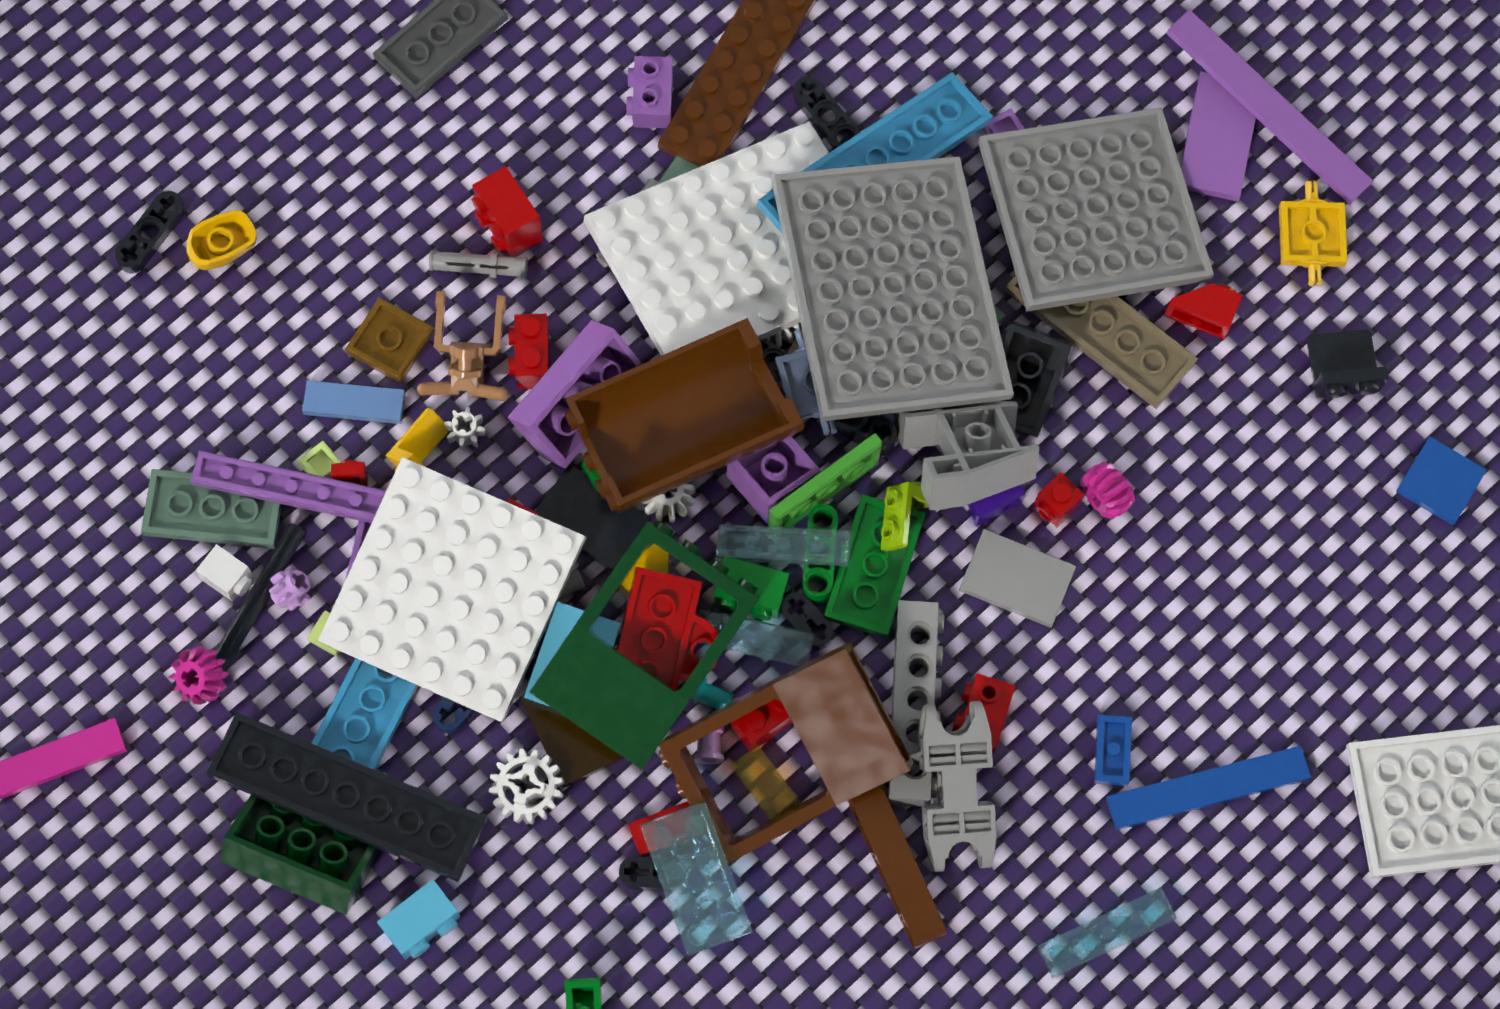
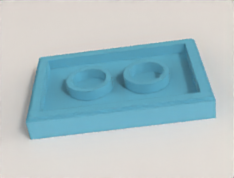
(561, 624)

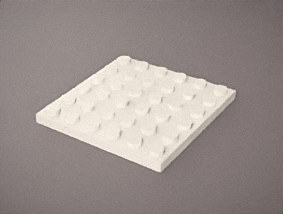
(452, 589)

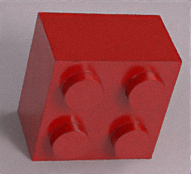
(506, 213)

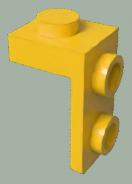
(419, 439)

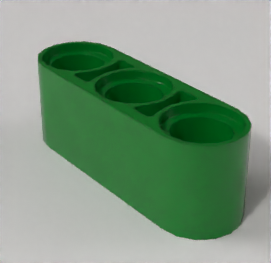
(819, 572)

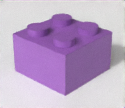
(772, 474)

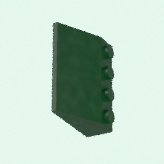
(298, 854)

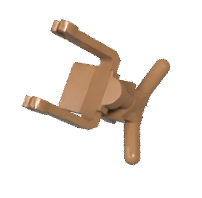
(466, 358)

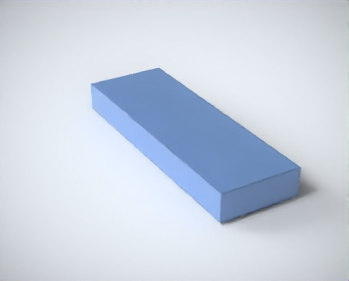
(353, 402)

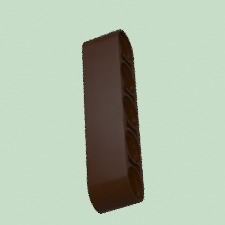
(897, 867)

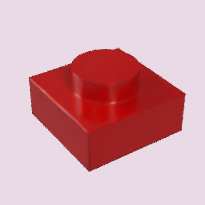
(350, 471)

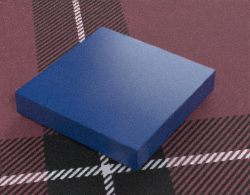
(1441, 481)

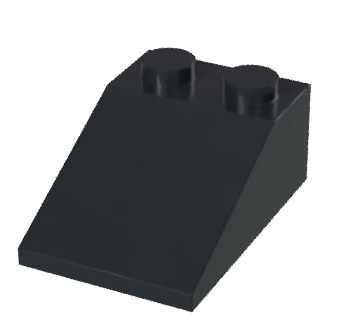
(1035, 370)

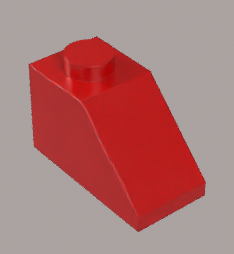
(1206, 309)

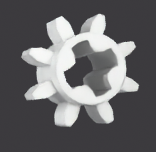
(469, 421)

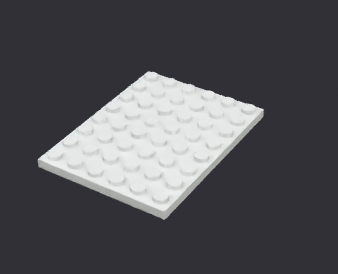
(702, 249)

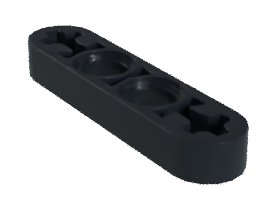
(829, 130)

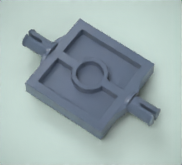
(798, 383)

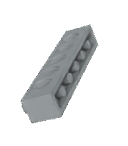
(912, 618)

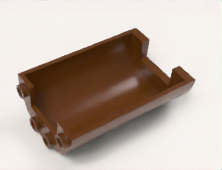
(681, 416)

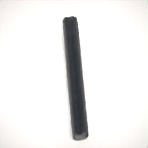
(258, 595)

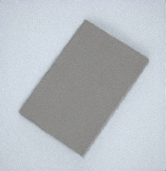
(1017, 578)

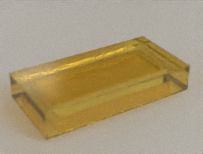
(764, 783)

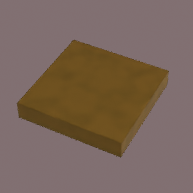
(389, 340)

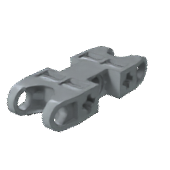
(958, 812)

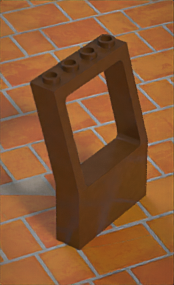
(839, 725)

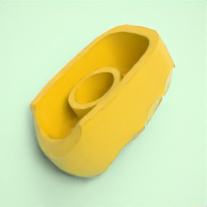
(220, 240)

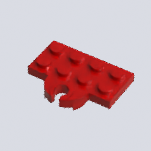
(662, 625)

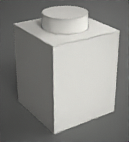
(225, 573)

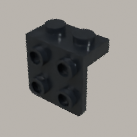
(1344, 364)

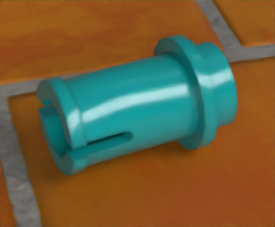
(712, 695)

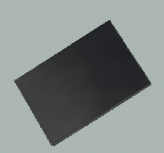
(581, 509)

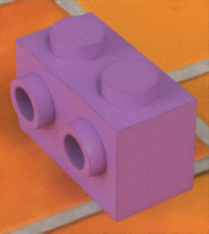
(651, 92)

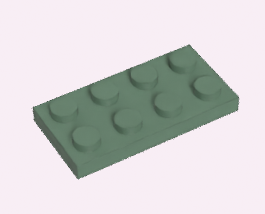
(206, 515)

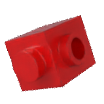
(1058, 500)

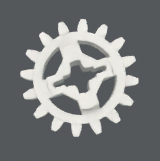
(529, 771)

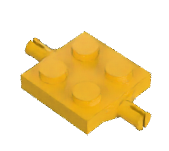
(1313, 233)

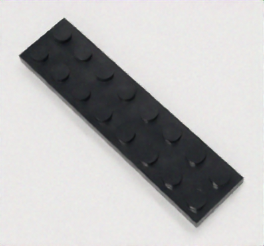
(347, 796)

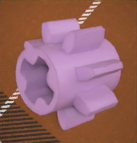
(290, 588)

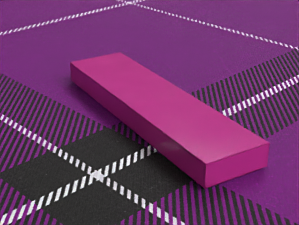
(60, 757)

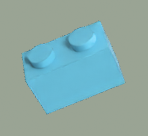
(419, 920)

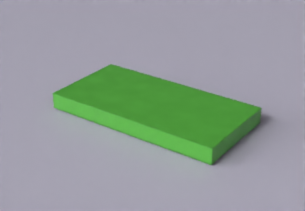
(826, 484)

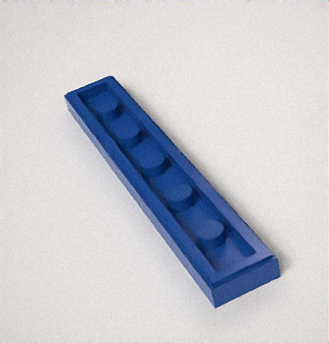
(1208, 788)

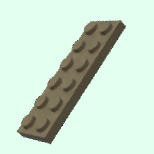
(1120, 343)

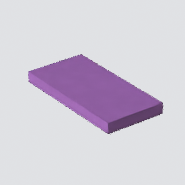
(1216, 141)

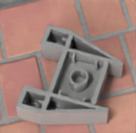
(977, 447)

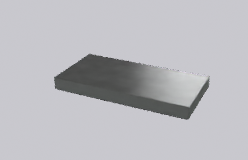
(437, 41)

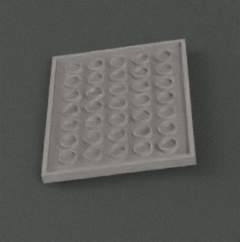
(891, 288)

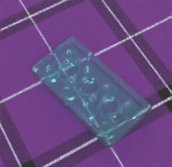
(696, 878)

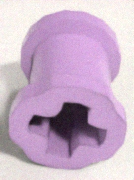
(710, 748)

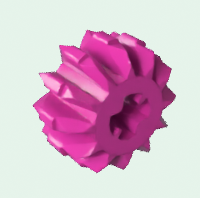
(1107, 490)
(199, 675)

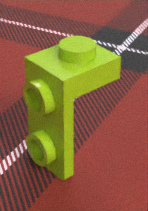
(897, 511)

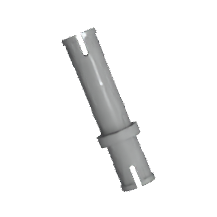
(476, 263)

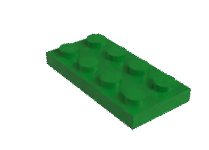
(871, 585)

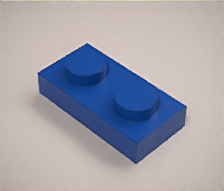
(1113, 750)

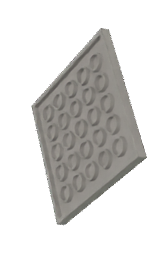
(1095, 209)

